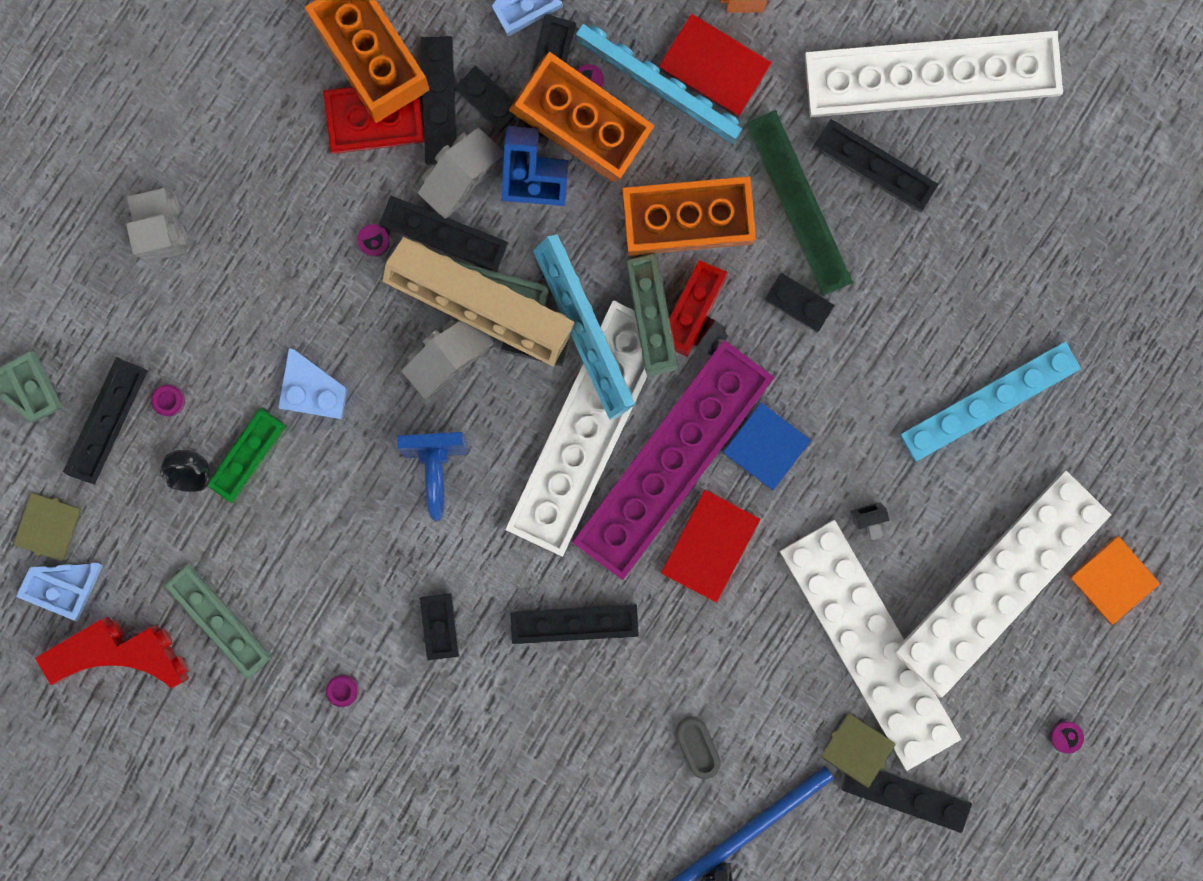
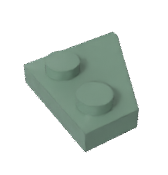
(28, 387)

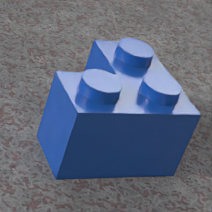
(528, 176)

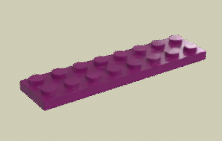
(673, 460)

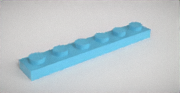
(648, 75)
(586, 331)
(990, 401)

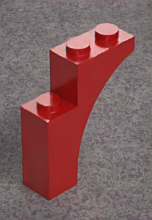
(103, 646)

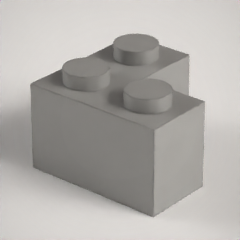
(459, 171)
(155, 225)
(445, 356)

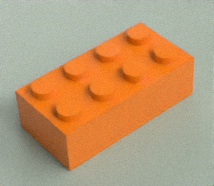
(369, 53)
(581, 117)
(689, 216)

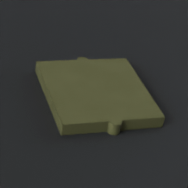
(47, 526)
(858, 750)

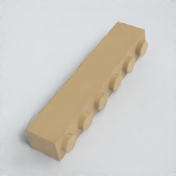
(478, 301)

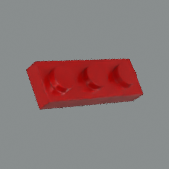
(695, 305)

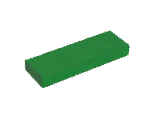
(246, 455)

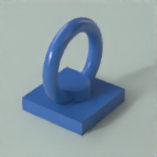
(433, 452)

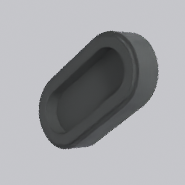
(698, 747)

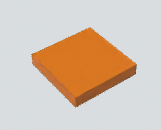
(1114, 580)

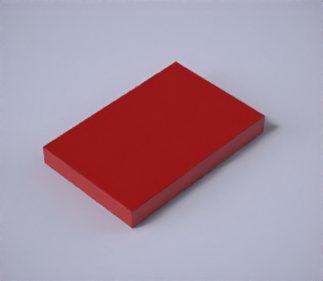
(715, 65)
(355, 130)
(710, 546)

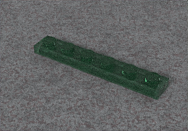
(799, 203)

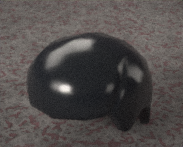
(185, 471)

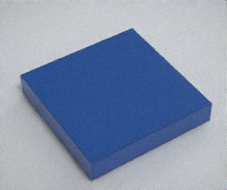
(766, 446)

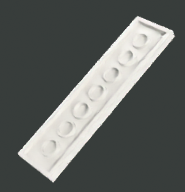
(933, 74)
(578, 445)
(1002, 583)
(866, 644)

